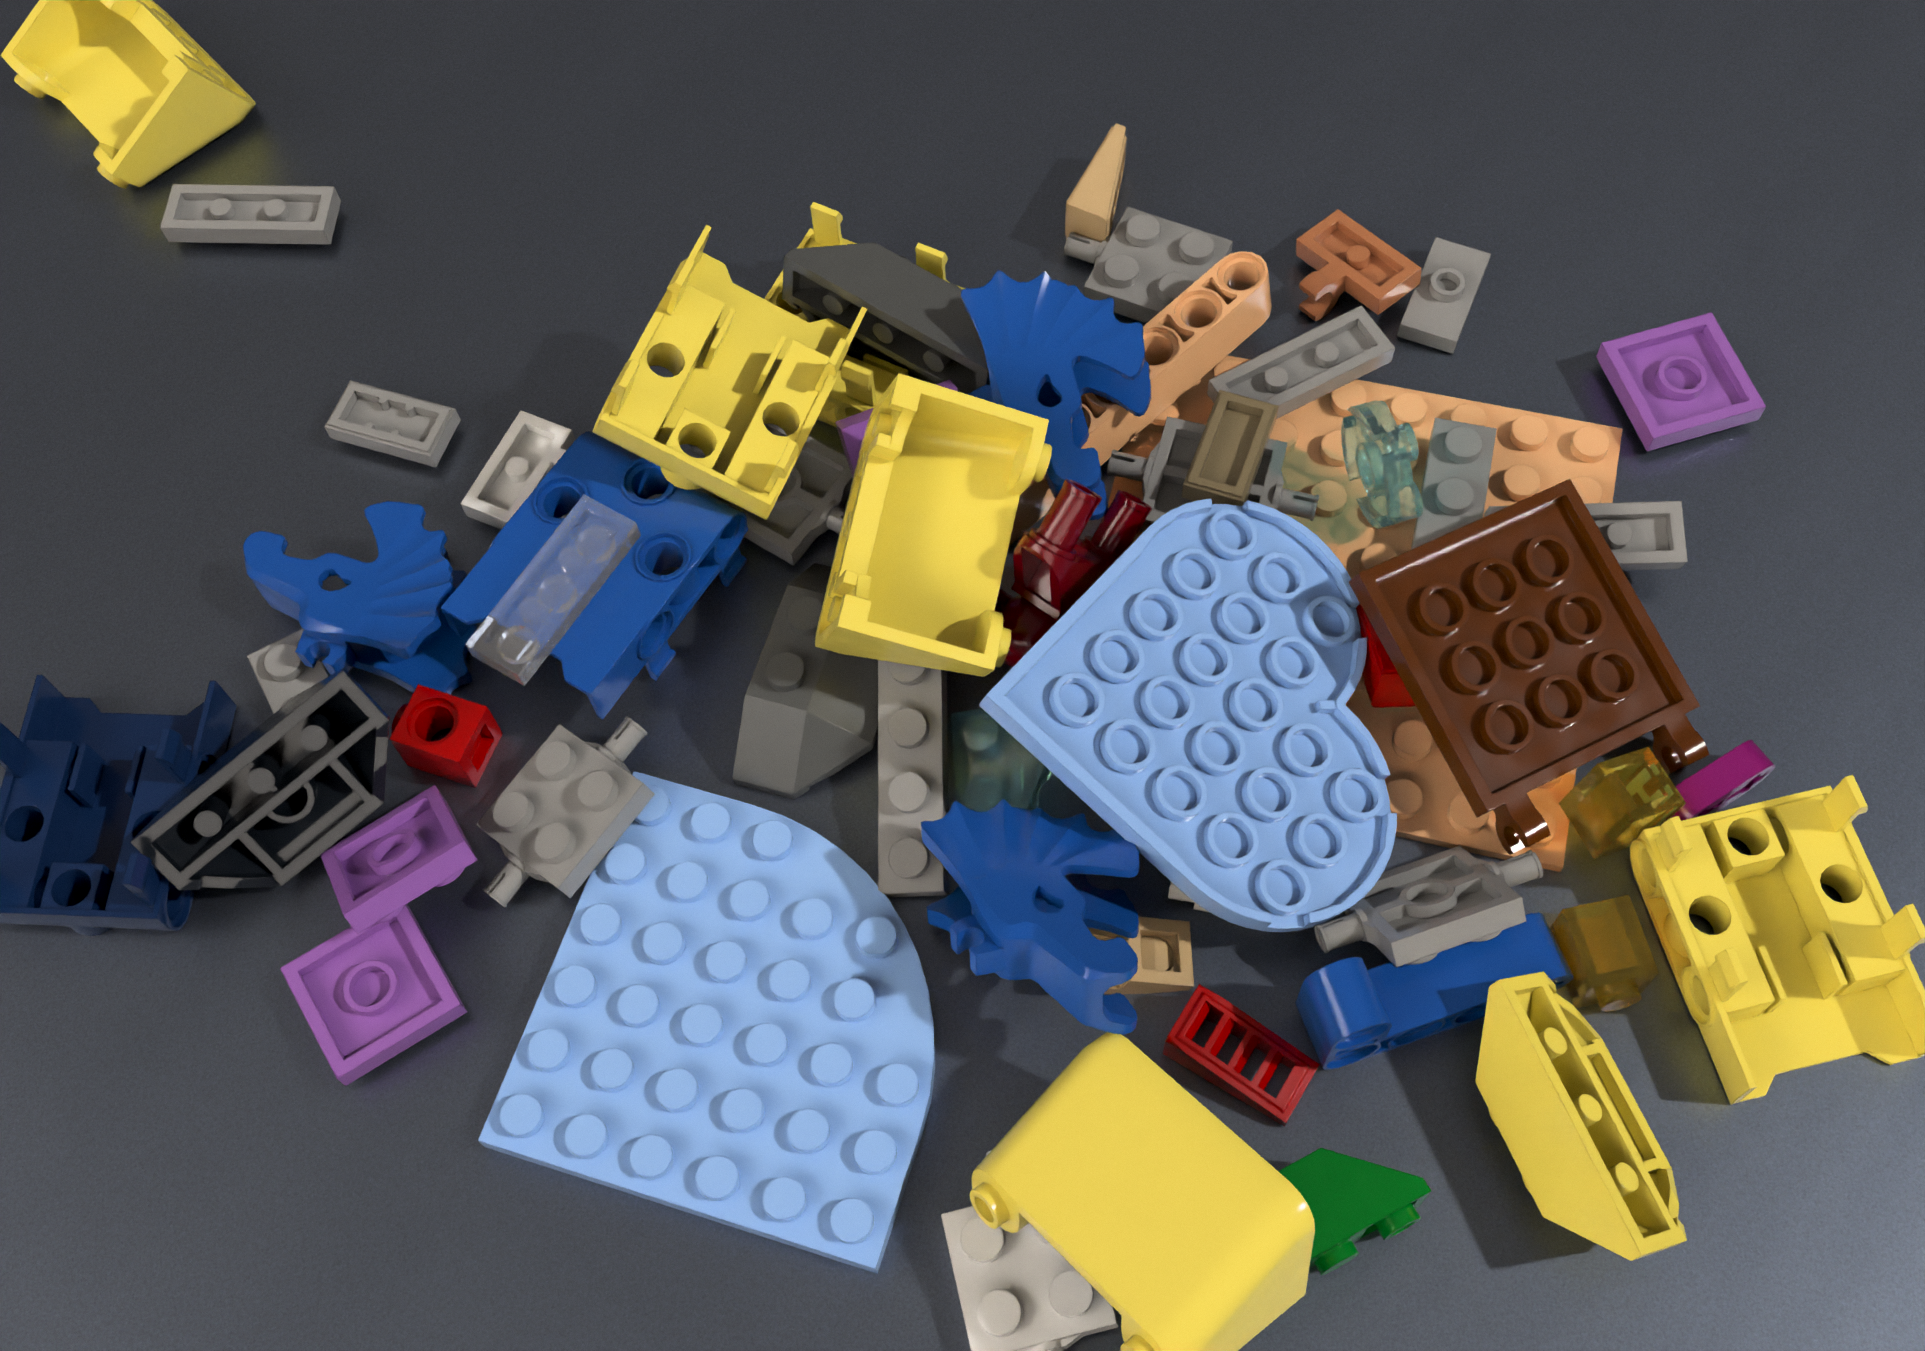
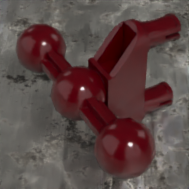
(1058, 567)

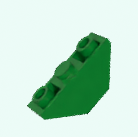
(1353, 1201)

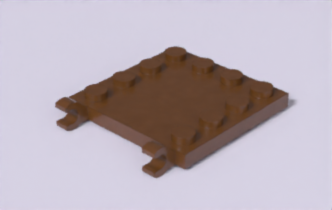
(1527, 654)

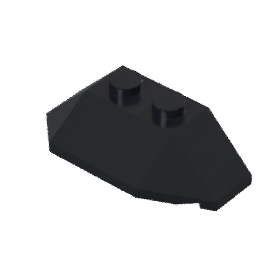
(276, 793)

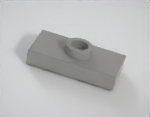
(1444, 295)
(392, 423)

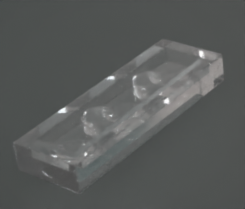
(553, 590)

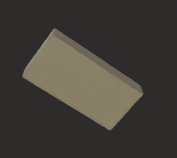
(1230, 449)

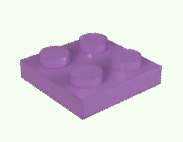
(1680, 381)
(397, 859)
(372, 994)

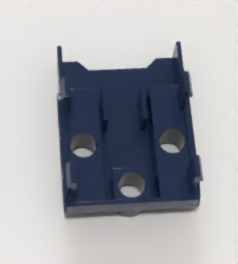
(91, 790)

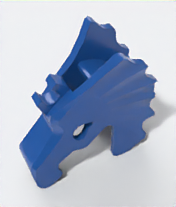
(1048, 350)
(388, 611)
(1029, 915)

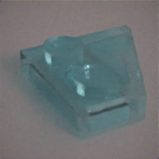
(992, 764)

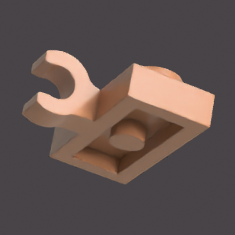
(1352, 262)

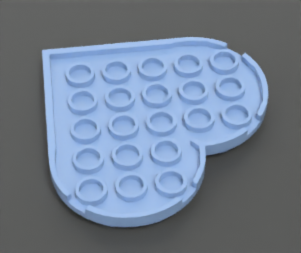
(1211, 715)

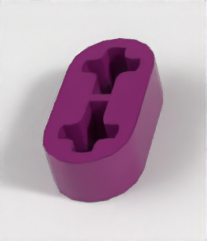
(1723, 780)

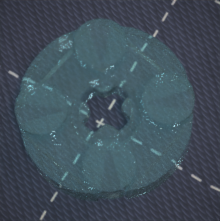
(1381, 457)

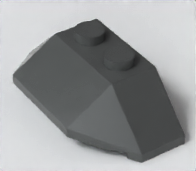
(909, 313)
(804, 705)

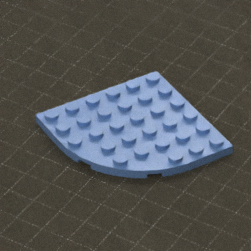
(730, 1032)

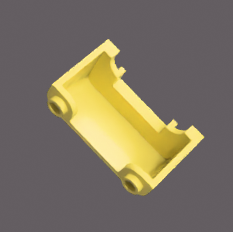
(129, 81)
(931, 530)
(1151, 1203)

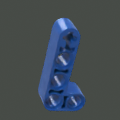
(1375, 1010)

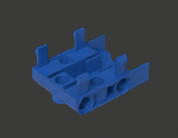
(635, 607)

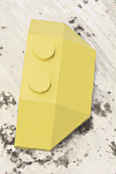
(1573, 1122)

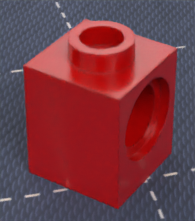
(459, 755)

